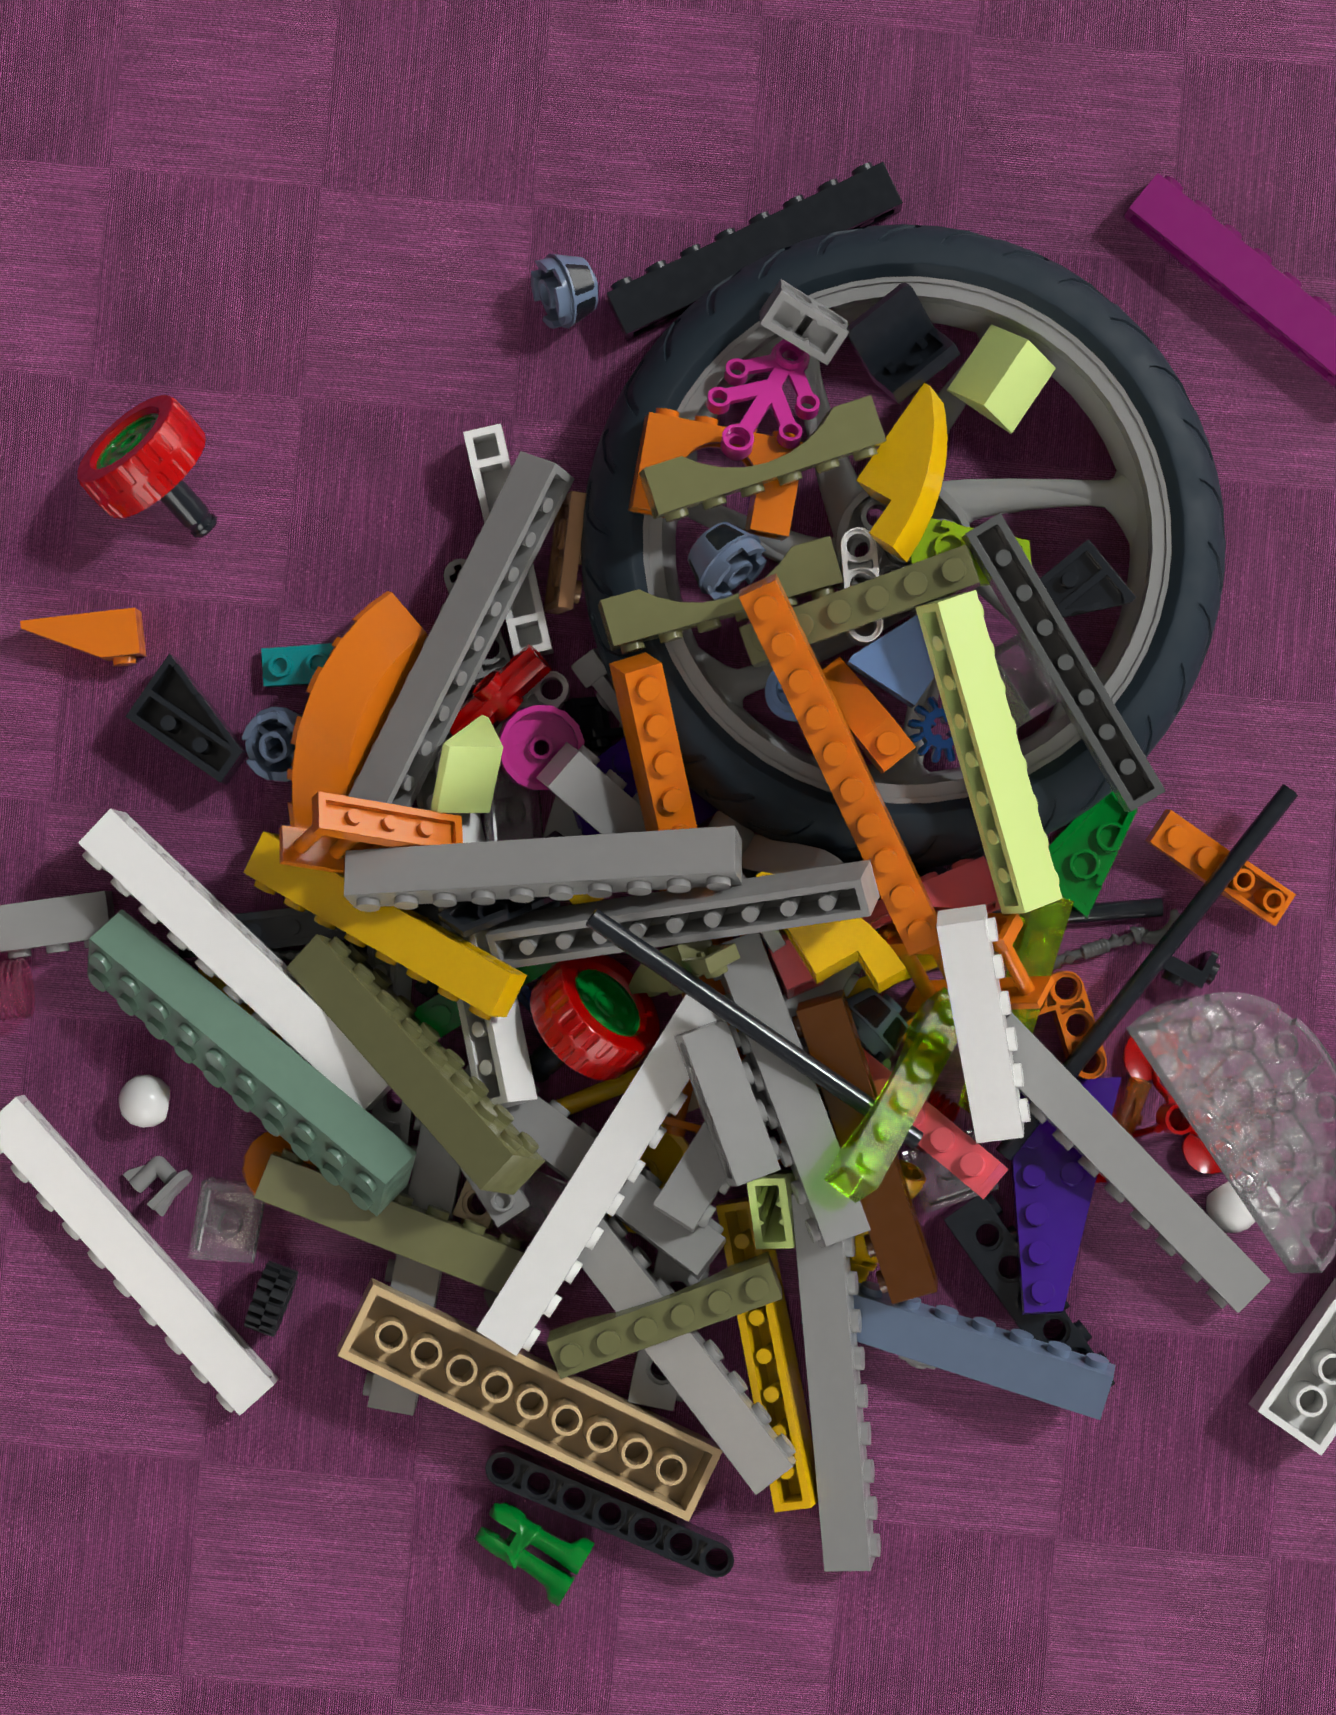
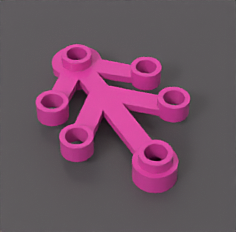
(766, 394)

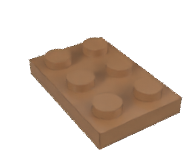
(565, 556)

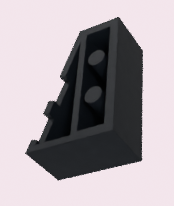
(187, 722)

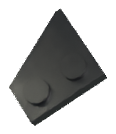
(1085, 583)

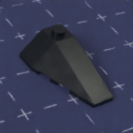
(472, 918)

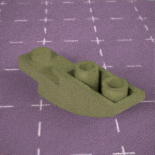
(695, 957)

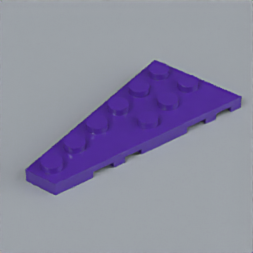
(1052, 1208)

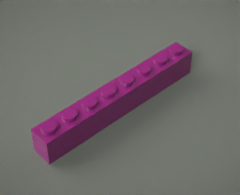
(1238, 273)

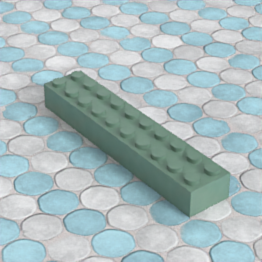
(249, 1063)

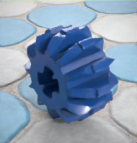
(931, 741)

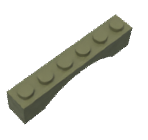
(684, 483)
(877, 599)
(640, 617)
(623, 1332)

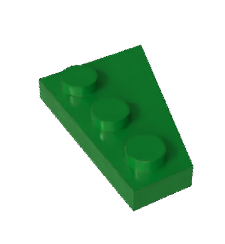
(1088, 850)

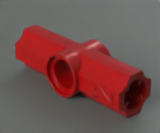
(504, 689)

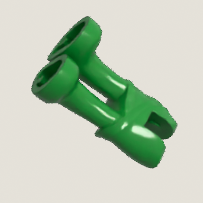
(525, 1533)

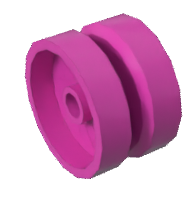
(523, 730)

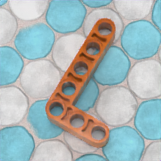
(1061, 1010)

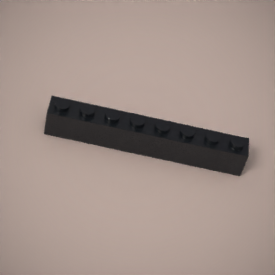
(675, 286)

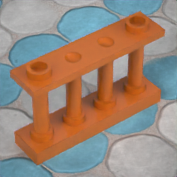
(359, 824)
(1024, 990)

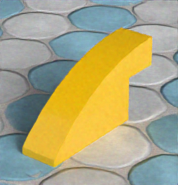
(908, 474)
(838, 944)

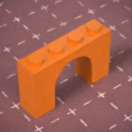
(669, 437)

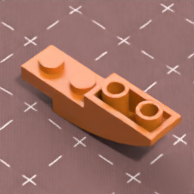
(1202, 855)

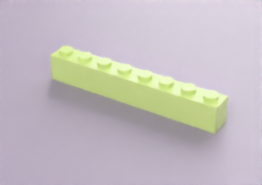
(989, 752)

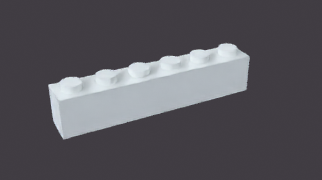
(981, 1023)

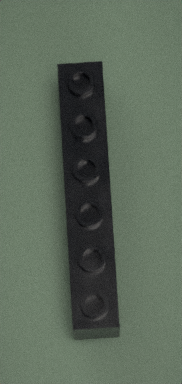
(963, 1223)

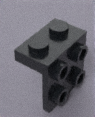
(900, 343)

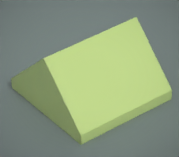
(1002, 377)
(468, 770)

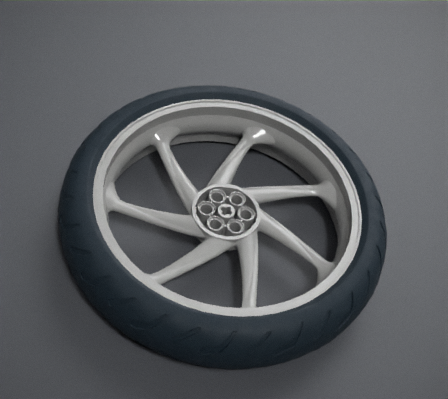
(1160, 497)

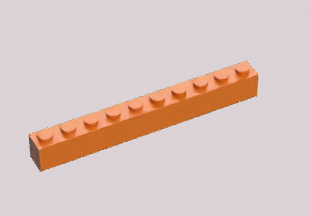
(654, 750)
(841, 761)

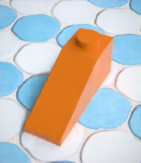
(104, 634)
(867, 719)

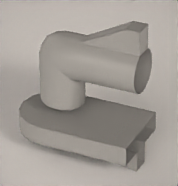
(159, 1167)

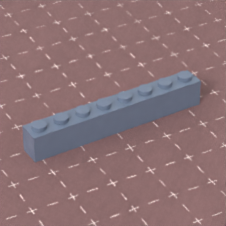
(984, 1351)

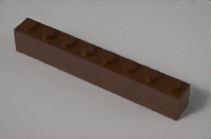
(893, 1221)

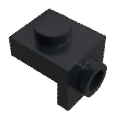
(592, 722)
(1178, 972)

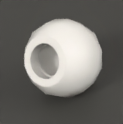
(144, 1101)
(1228, 1210)

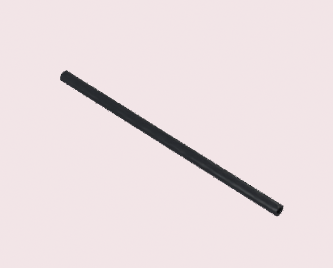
(1166, 947)

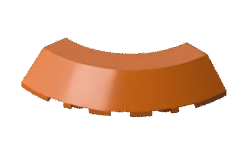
(351, 702)

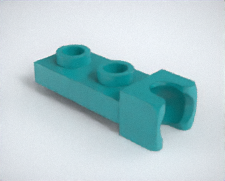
(292, 664)

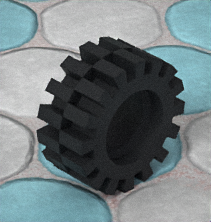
(271, 1298)

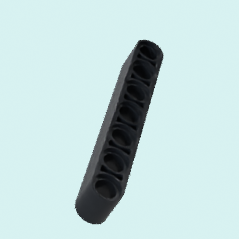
(623, 1525)

